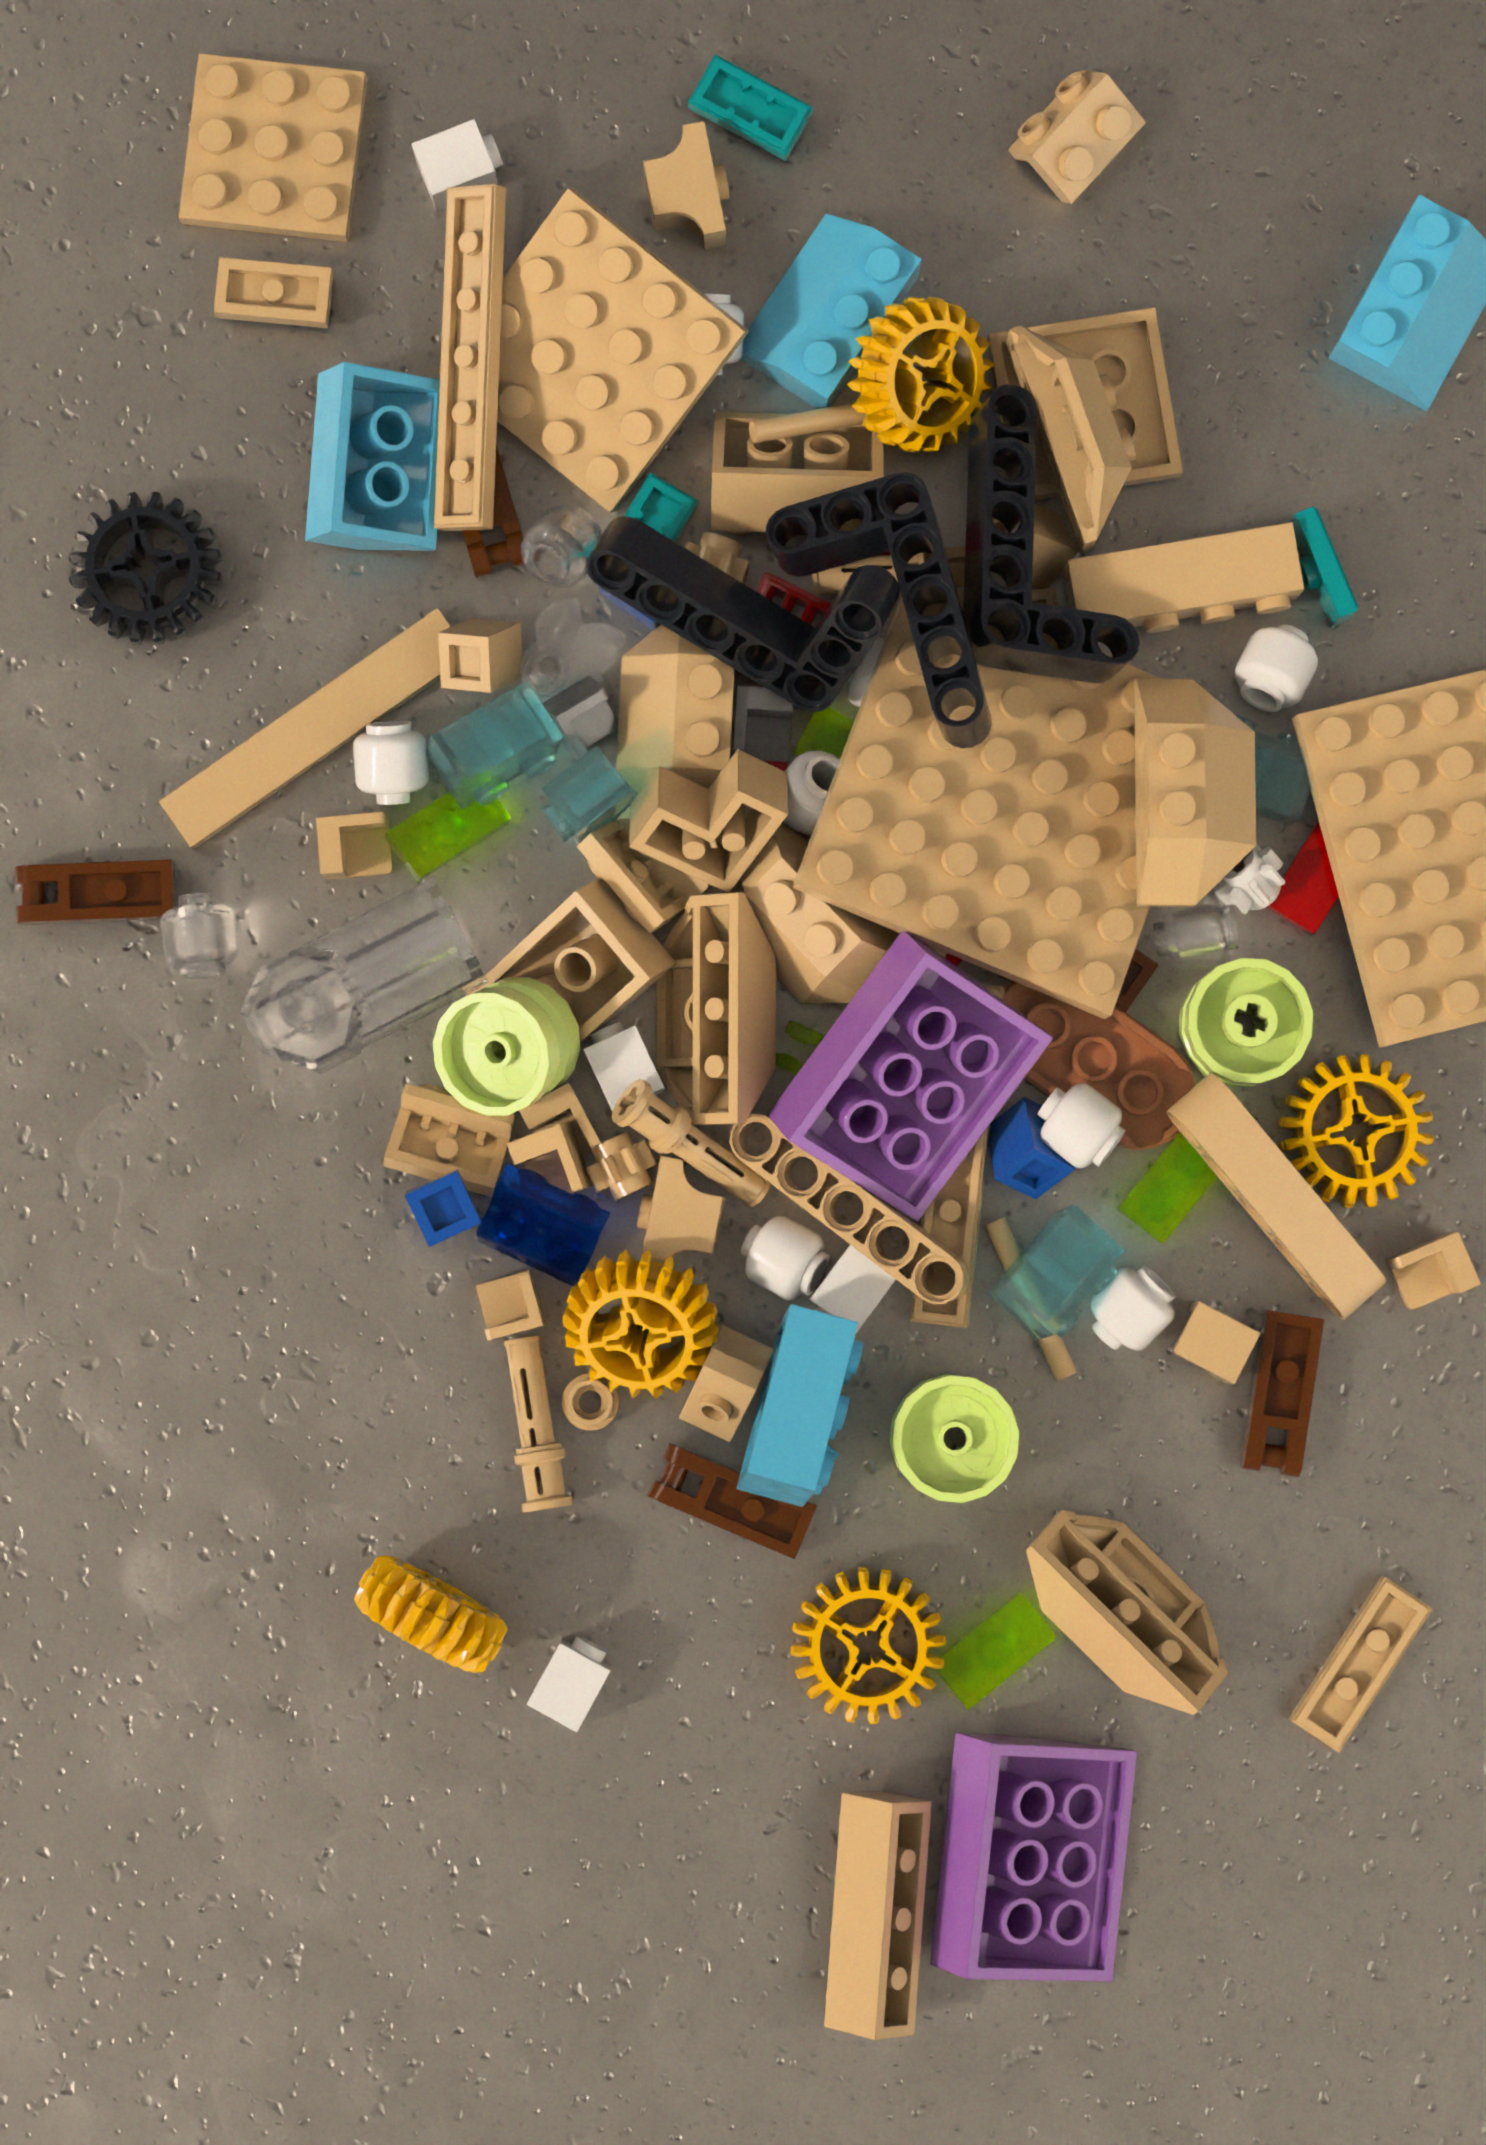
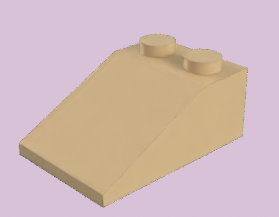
(589, 957)

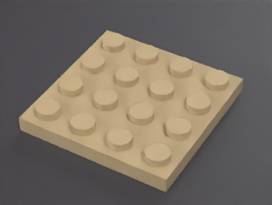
(602, 349)

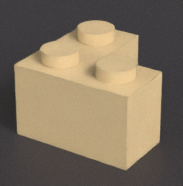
(714, 829)

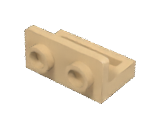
(1077, 133)
(648, 888)
(441, 1135)

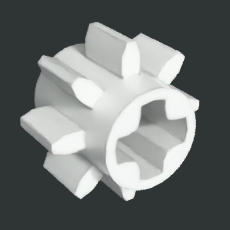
(1253, 881)

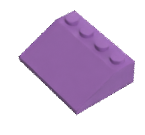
(909, 1076)
(1033, 1859)

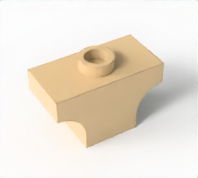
(688, 189)
(678, 1214)
(726, 1383)

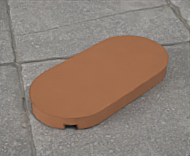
(1111, 1056)

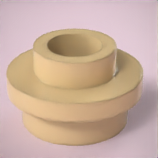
(577, 1415)

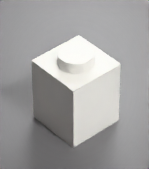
(456, 160)
(619, 1060)
(852, 1287)
(571, 1682)

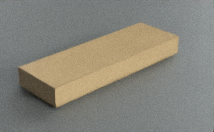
(1360, 1663)

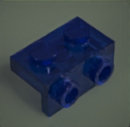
(542, 1224)

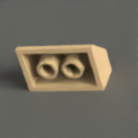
(766, 476)

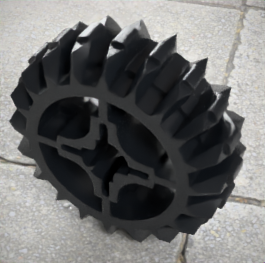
(121, 570)

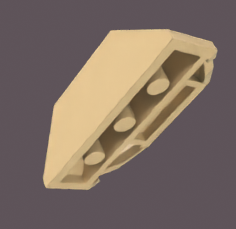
(1075, 429)
(673, 711)
(1189, 791)
(817, 946)
(717, 1010)
(1126, 1610)

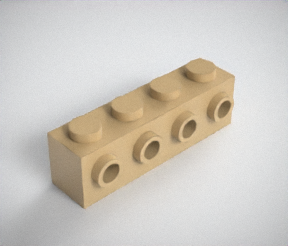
(1190, 578)
(873, 1909)

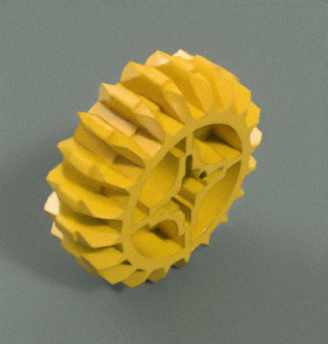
(894, 390)
(1352, 1105)
(653, 1310)
(430, 1614)
(842, 1686)

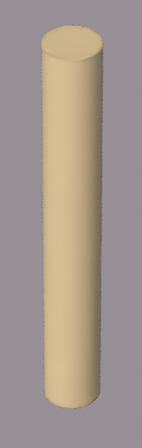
(804, 423)
(1008, 1251)

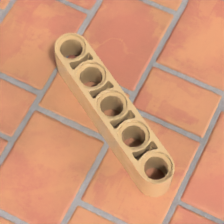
(1276, 1196)
(867, 1232)

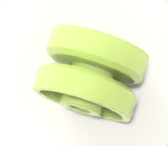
(1278, 1014)
(506, 1046)
(920, 1447)

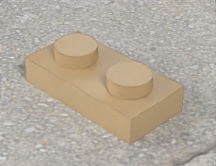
(273, 292)

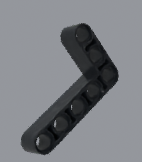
(1011, 557)
(919, 584)
(738, 623)

